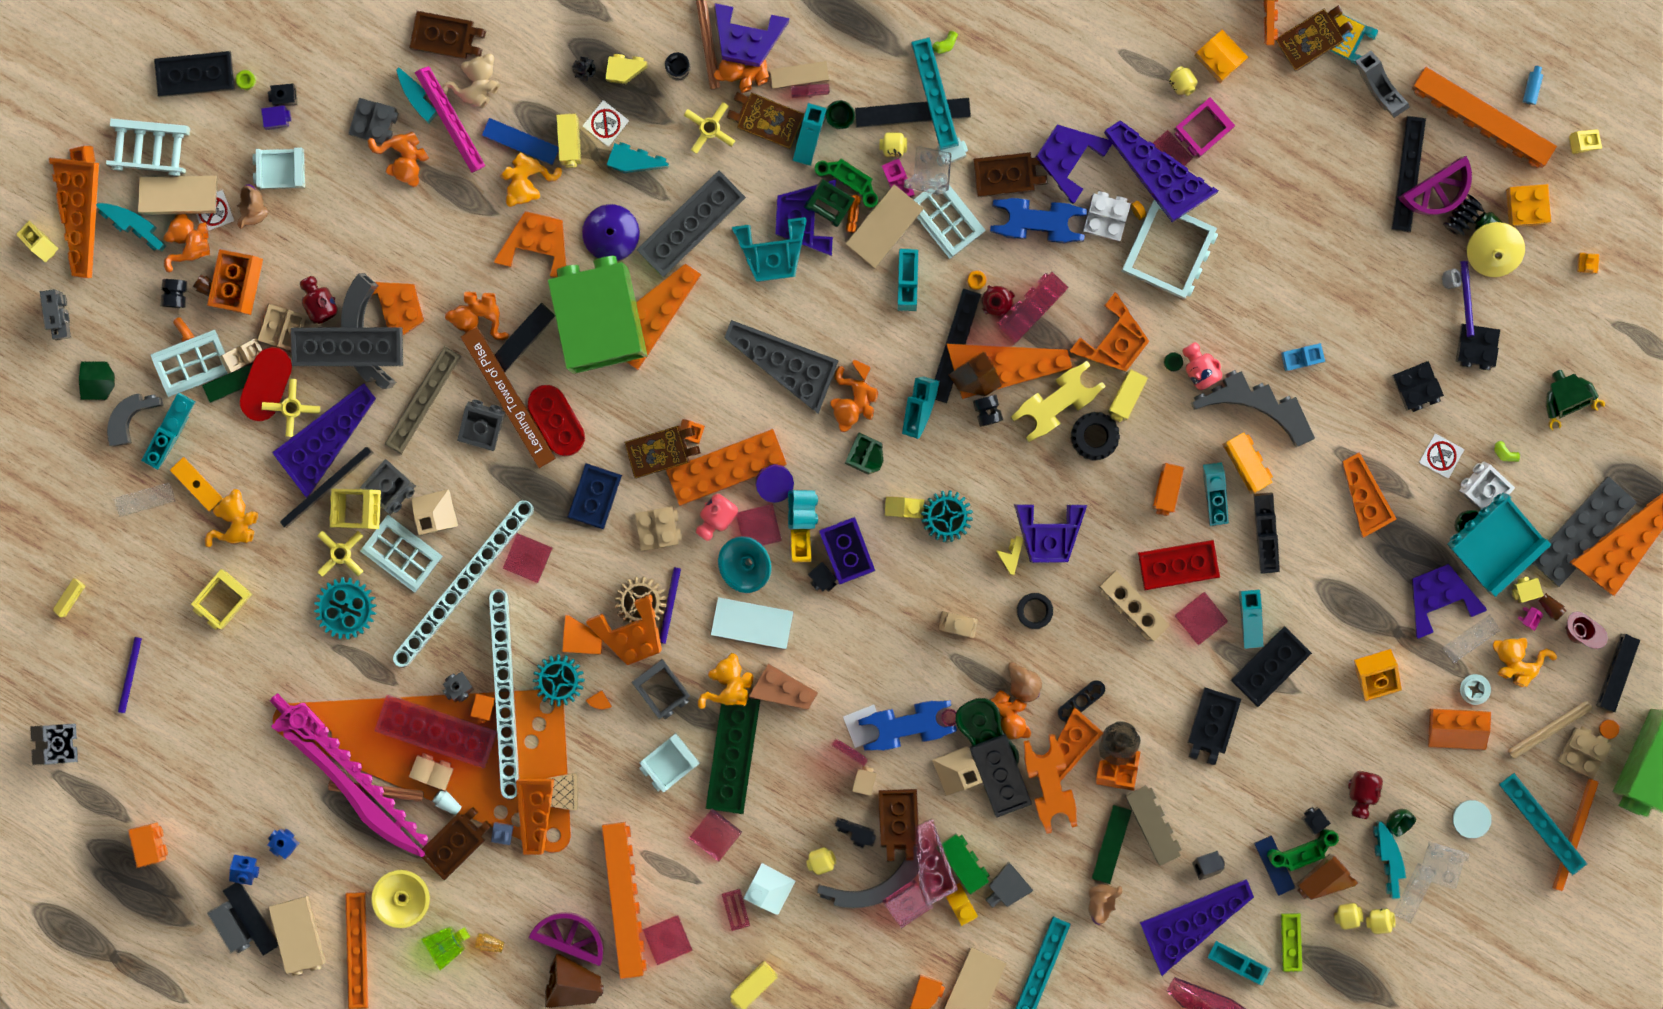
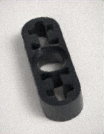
(1089, 687)

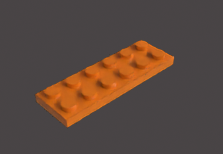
(725, 467)

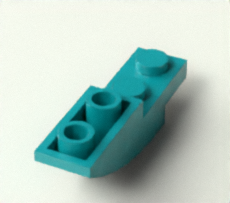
(126, 219)
(168, 431)
(1389, 851)

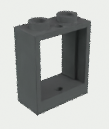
(650, 673)
(230, 927)

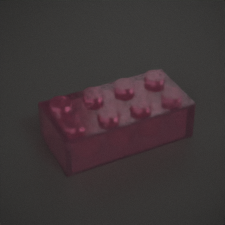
(1029, 311)

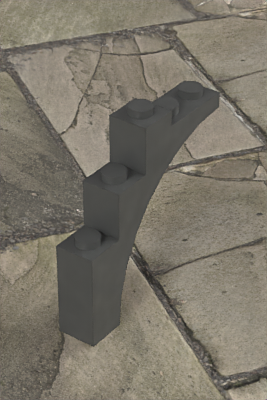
(1236, 391)

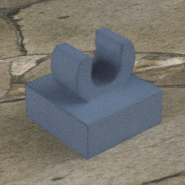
(502, 833)

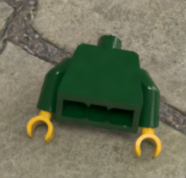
(1569, 395)

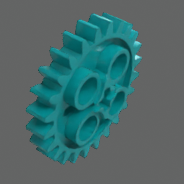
(352, 592)

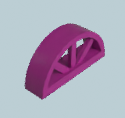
(1426, 186)
(572, 949)

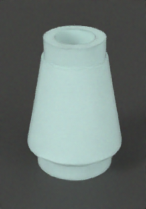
(446, 802)

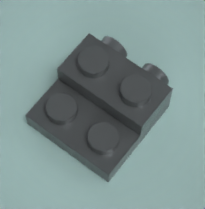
(373, 121)
(481, 425)
(392, 484)

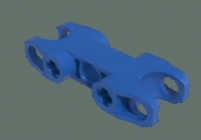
(1052, 221)
(892, 728)

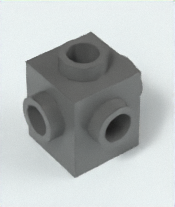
(464, 687)

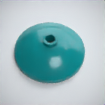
(736, 568)

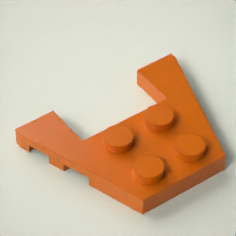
(538, 235)
(400, 305)
(1120, 345)
(633, 640)

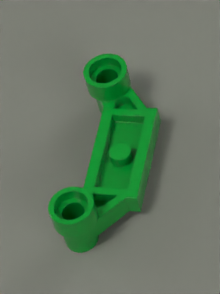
(850, 177)
(1305, 853)

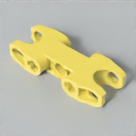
(1046, 410)

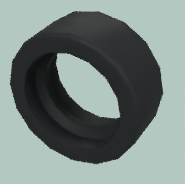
(1049, 611)

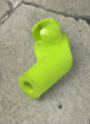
(946, 45)
(1503, 453)

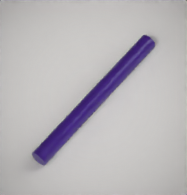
(1467, 298)
(669, 605)
(129, 674)

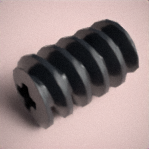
(1463, 216)

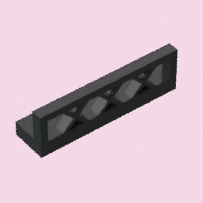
(1618, 672)

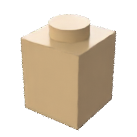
(864, 780)

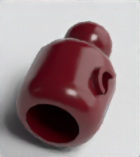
(997, 300)
(318, 301)
(1365, 791)

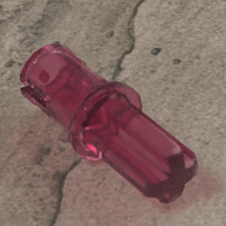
(810, 90)

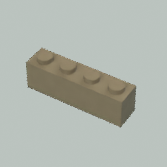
(1152, 825)

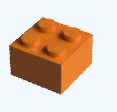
(148, 844)

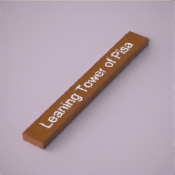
(508, 397)

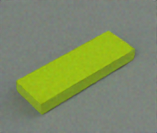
(1291, 942)

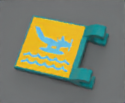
(1353, 38)

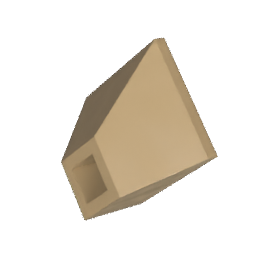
(434, 512)
(957, 771)

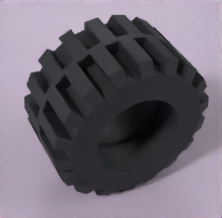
(1083, 448)

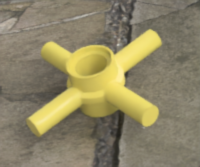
(702, 122)
(291, 399)
(334, 547)

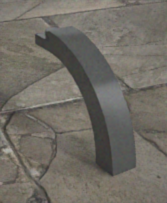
(353, 316)
(858, 899)

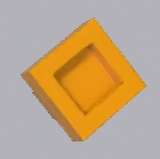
(1588, 263)

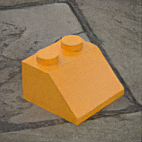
(1221, 56)
(1378, 674)

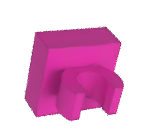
(1532, 619)

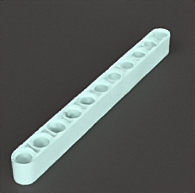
(454, 587)
(500, 684)

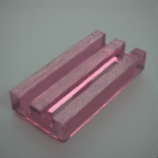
(731, 894)

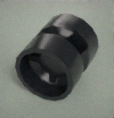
(677, 66)
(173, 293)
(988, 403)

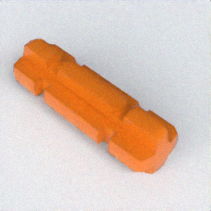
(853, 214)

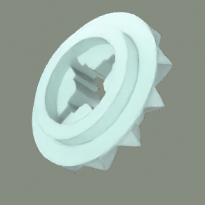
(1483, 685)

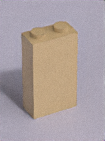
(297, 935)

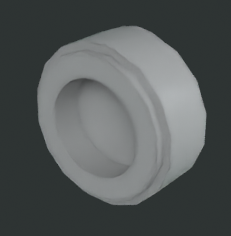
(1451, 279)

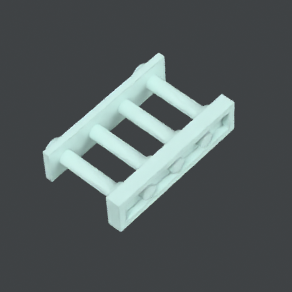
(140, 129)

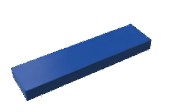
(520, 141)

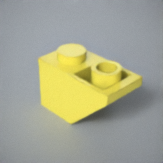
(622, 69)

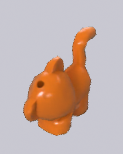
(735, 71)
(404, 167)
(182, 231)
(467, 316)
(848, 410)
(1011, 722)

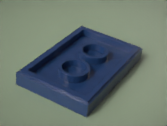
(594, 496)

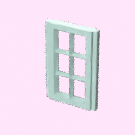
(935, 232)
(176, 350)
(389, 566)

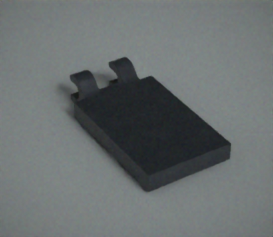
(1213, 724)

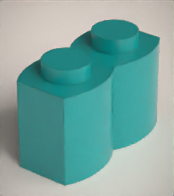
(802, 509)

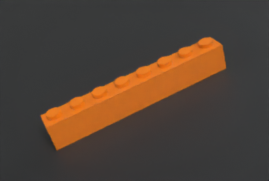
(1483, 117)
(623, 900)

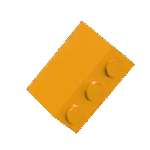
(1248, 462)

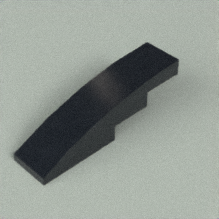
(524, 336)
(1266, 533)

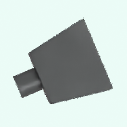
(1008, 887)

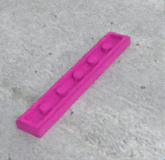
(450, 119)

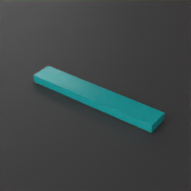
(935, 93)
(1543, 824)
(1043, 964)

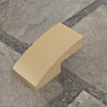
(241, 355)

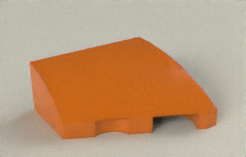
(580, 638)
(1118, 775)

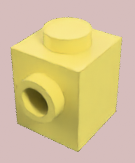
(1527, 589)

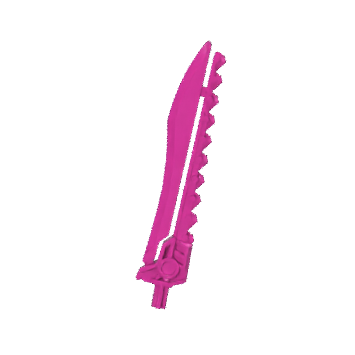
(309, 726)

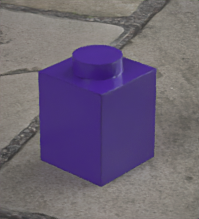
(276, 117)

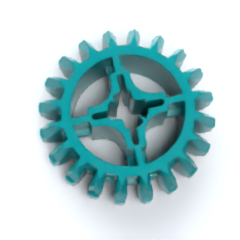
(943, 499)
(574, 685)

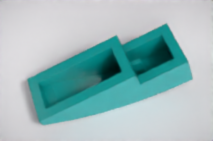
(416, 96)
(907, 280)
(919, 406)
(1239, 963)

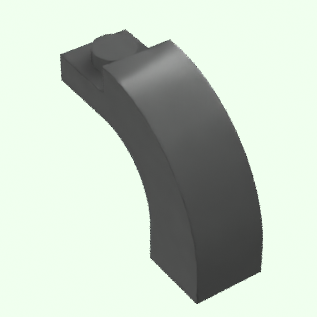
(1380, 85)
(120, 419)

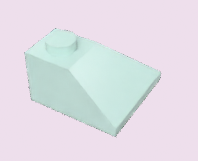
(769, 889)

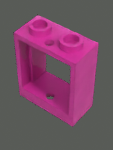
(1218, 114)

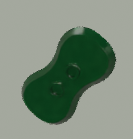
(980, 722)

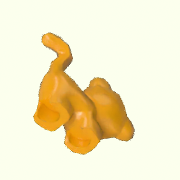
(521, 189)
(233, 510)
(1512, 653)
(728, 673)

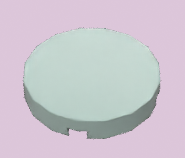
(1471, 819)

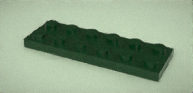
(732, 757)

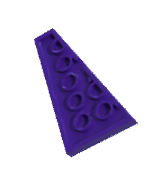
(1164, 177)
(317, 445)
(1186, 926)

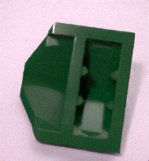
(95, 380)
(865, 454)

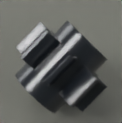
(583, 68)

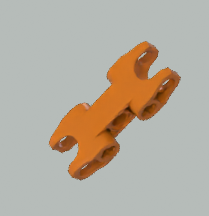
(1047, 768)

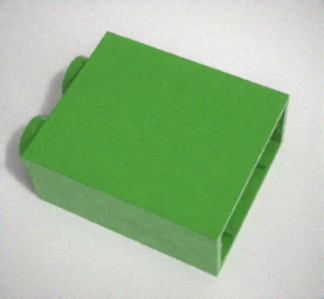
(597, 315)
(1642, 774)

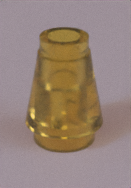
(488, 943)

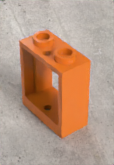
(1168, 489)

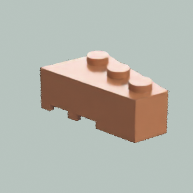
(783, 689)

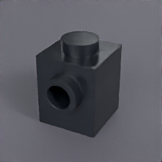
(283, 95)
(822, 578)
(1315, 820)
(1208, 865)

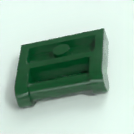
(833, 197)

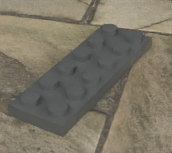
(691, 223)
(347, 346)
(1584, 529)

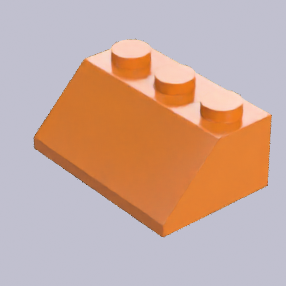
(235, 282)
(1459, 729)

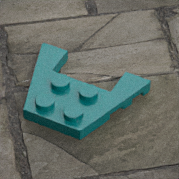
(776, 258)

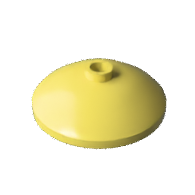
(1494, 239)
(387, 903)

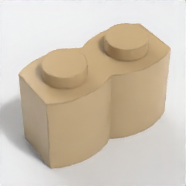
(431, 772)

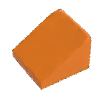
(83, 153)
(862, 369)
(698, 428)

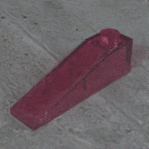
(934, 870)
(1196, 997)

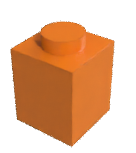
(483, 708)

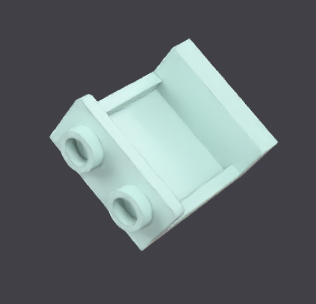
(279, 168)
(668, 763)

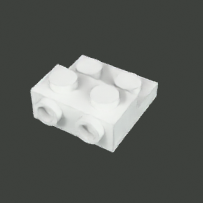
(1107, 216)
(1484, 485)

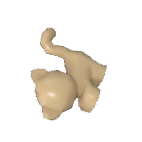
(479, 72)

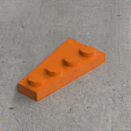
(1368, 500)
(534, 811)

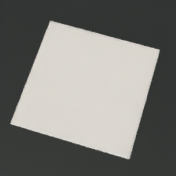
(861, 733)

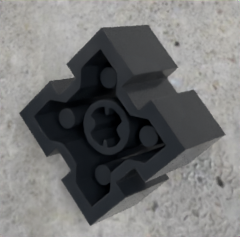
(53, 744)

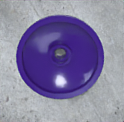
(618, 244)

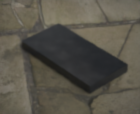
(194, 74)
(1271, 666)
(1000, 775)

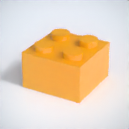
(1528, 205)

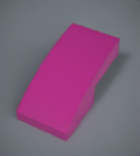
(896, 175)

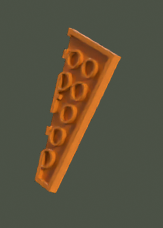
(77, 208)
(661, 305)
(1012, 363)
(1621, 549)

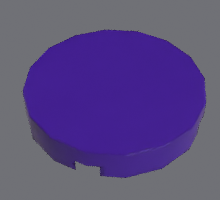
(774, 483)

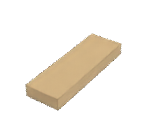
(799, 75)

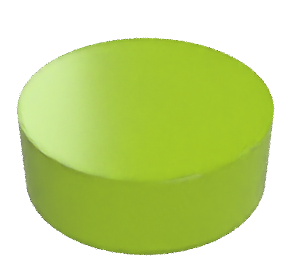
(245, 80)

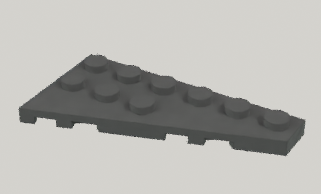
(795, 367)

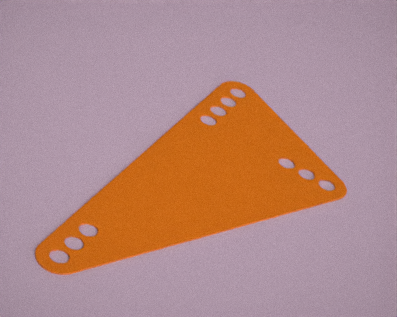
(469, 785)

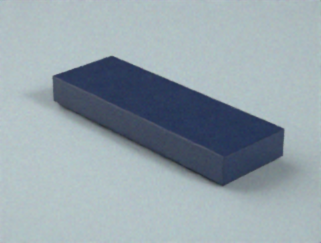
(1278, 875)

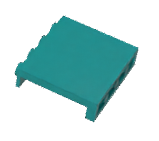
(1498, 544)

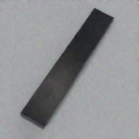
(907, 113)
(1408, 171)
(958, 335)
(326, 487)

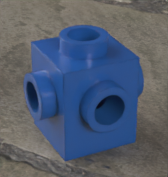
(289, 843)
(243, 870)

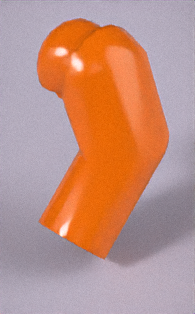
(183, 329)

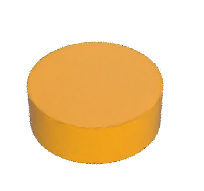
(1138, 210)
(976, 280)

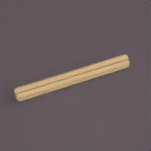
(1550, 729)

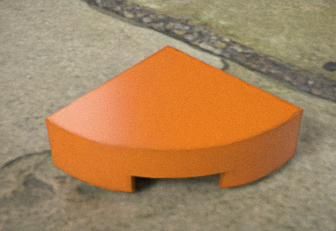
(599, 701)

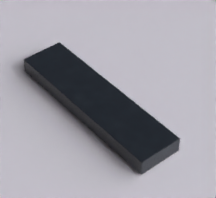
(251, 918)

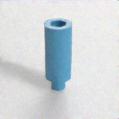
(1533, 86)

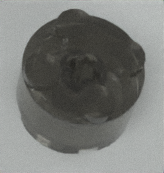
(1129, 745)

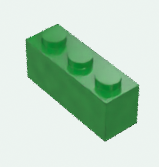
(965, 863)

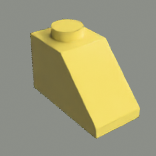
(37, 241)

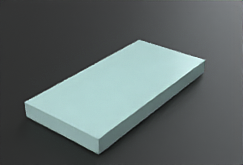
(752, 623)

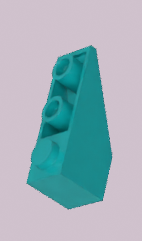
(809, 134)
(629, 160)
(1216, 493)
(1251, 618)

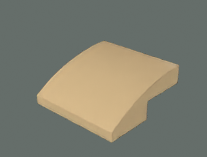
(277, 326)

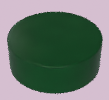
(1173, 362)

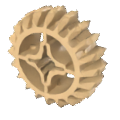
(628, 590)

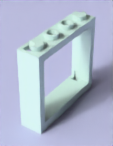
(1195, 272)

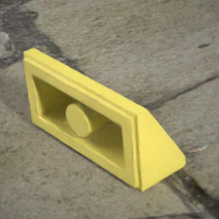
(69, 598)

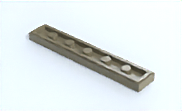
(423, 400)

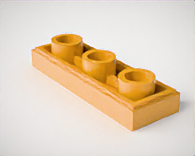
(188, 476)

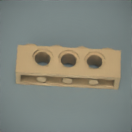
(1158, 623)

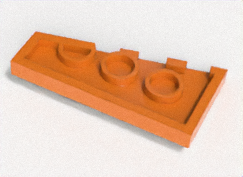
(1270, 33)
(1076, 739)

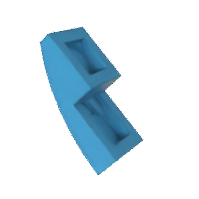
(1303, 357)

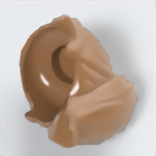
(251, 207)
(1024, 683)
(1102, 902)

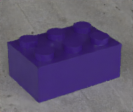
(847, 550)

